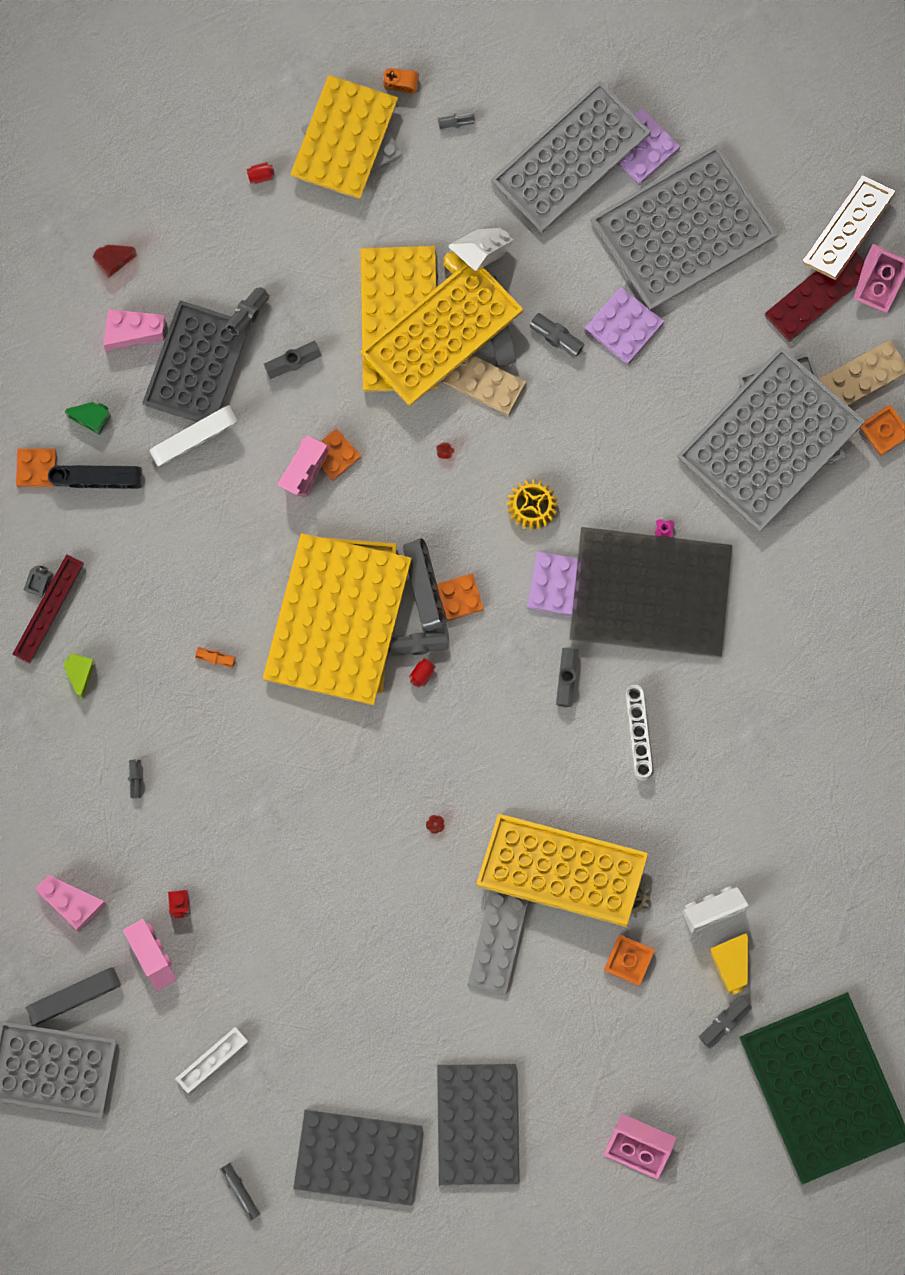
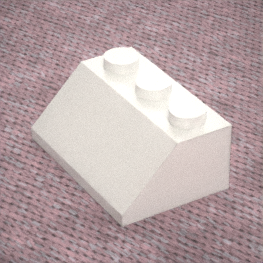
(482, 246)
(714, 909)

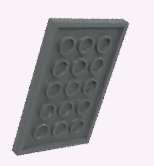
(194, 364)
(477, 1124)
(357, 1157)

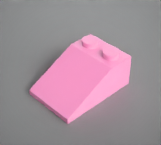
(880, 278)

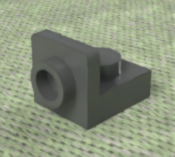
(37, 580)

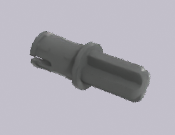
(456, 120)
(135, 778)

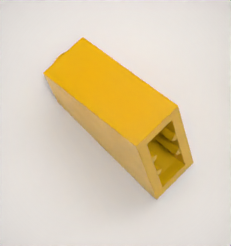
(732, 963)

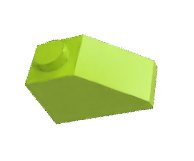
(79, 672)

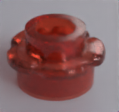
(444, 450)
(440, 824)

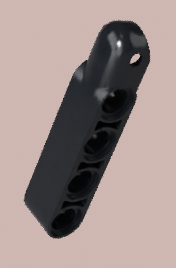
(96, 476)

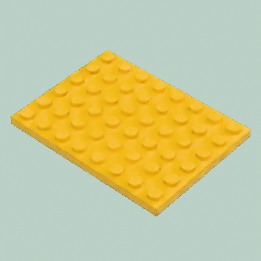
(337, 619)

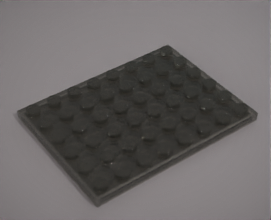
(650, 592)

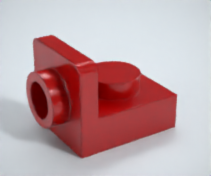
(178, 903)

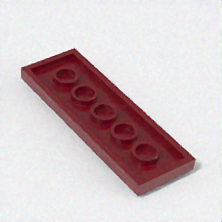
(813, 299)

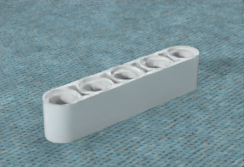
(193, 436)
(638, 723)

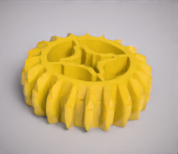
(536, 511)

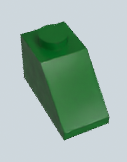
(90, 416)

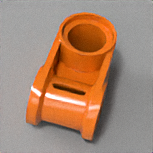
(402, 80)

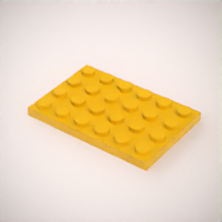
(344, 137)

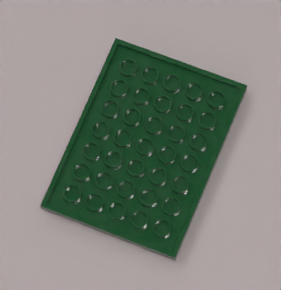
(824, 1088)

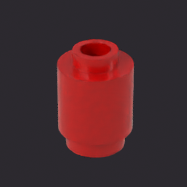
(260, 173)
(422, 673)

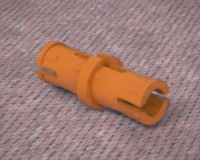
(215, 657)

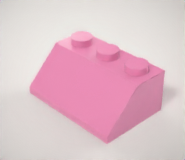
(640, 1146)

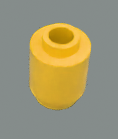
(453, 262)

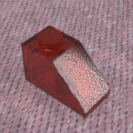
(113, 258)

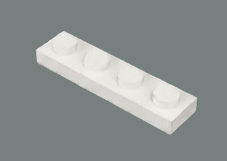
(211, 1060)

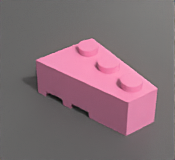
(132, 328)
(304, 466)
(70, 902)
(149, 954)

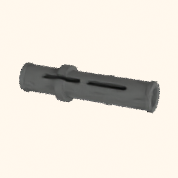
(239, 1190)

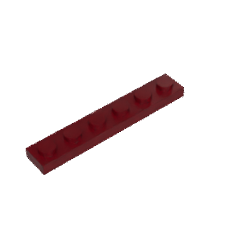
(48, 609)

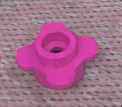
(661, 524)

